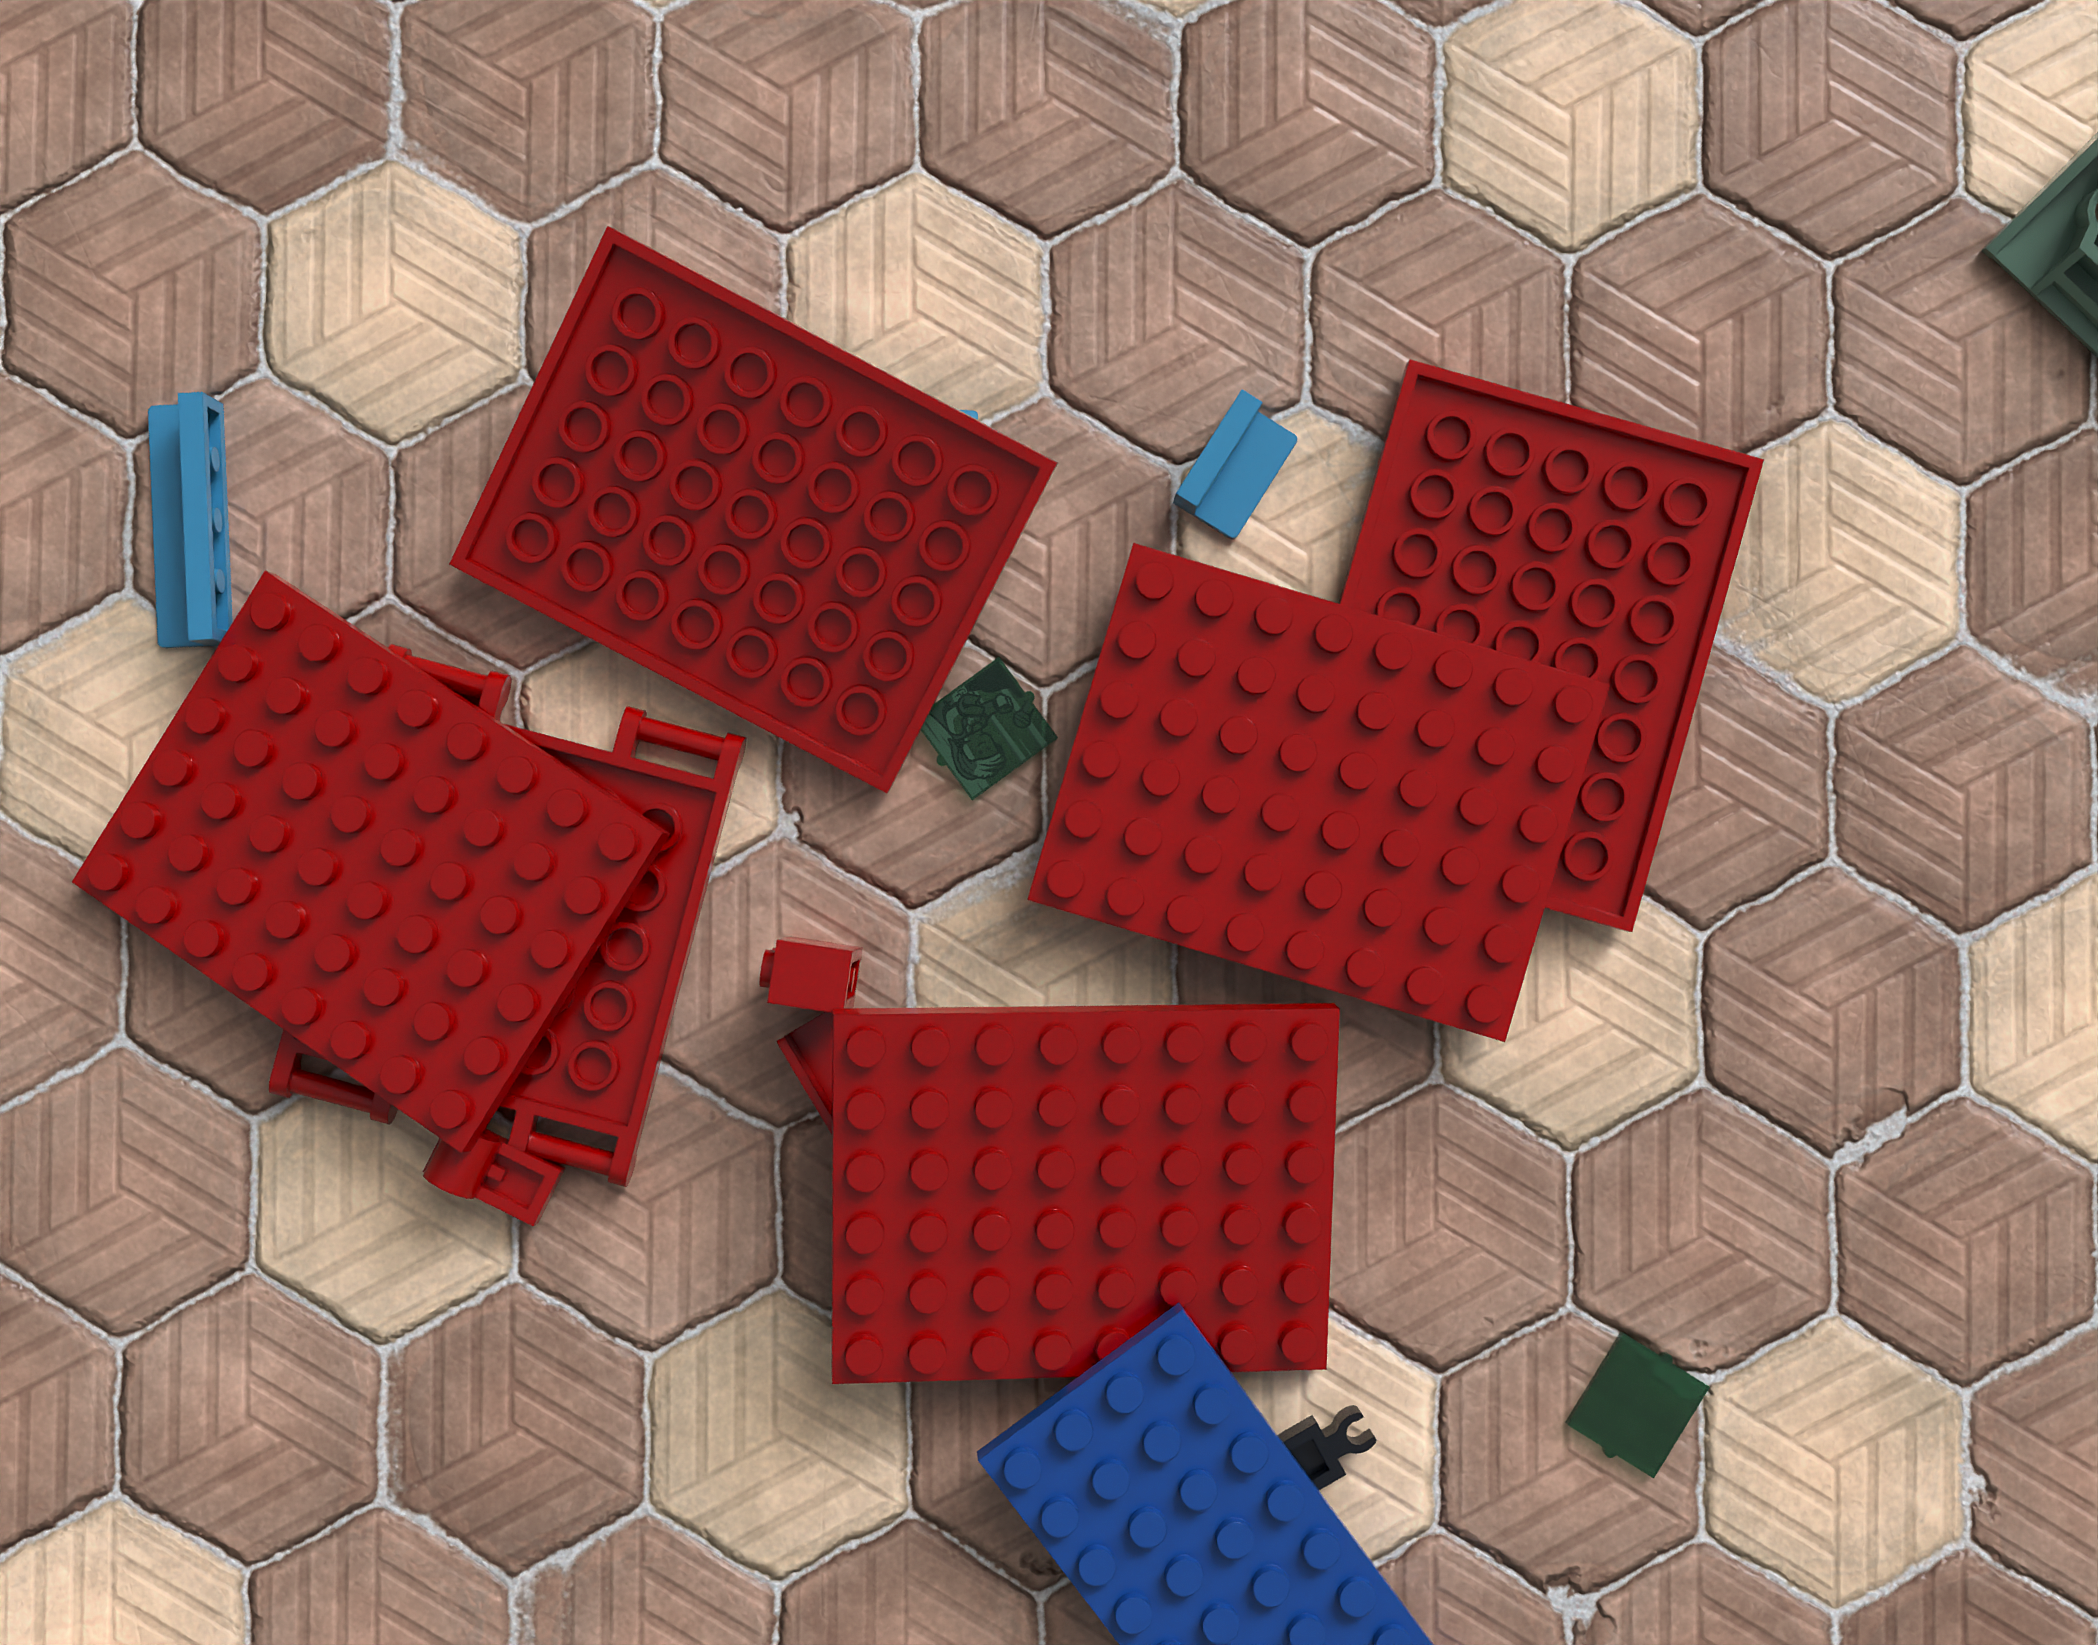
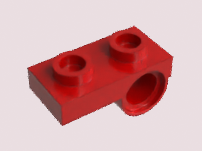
(496, 1175)

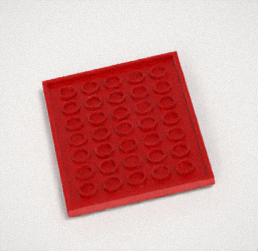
(750, 510)
(1574, 552)
(1319, 792)
(370, 860)
(1072, 1173)

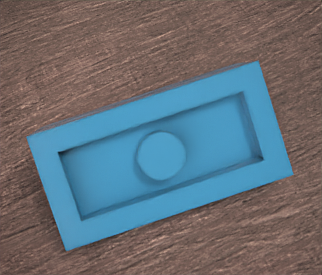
(1235, 467)

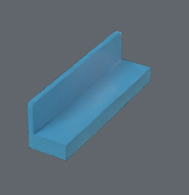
(190, 521)

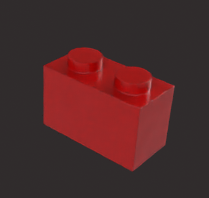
(811, 974)

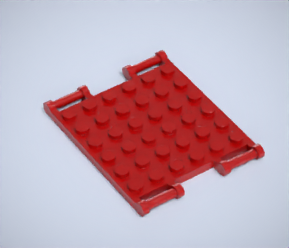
(611, 1032)

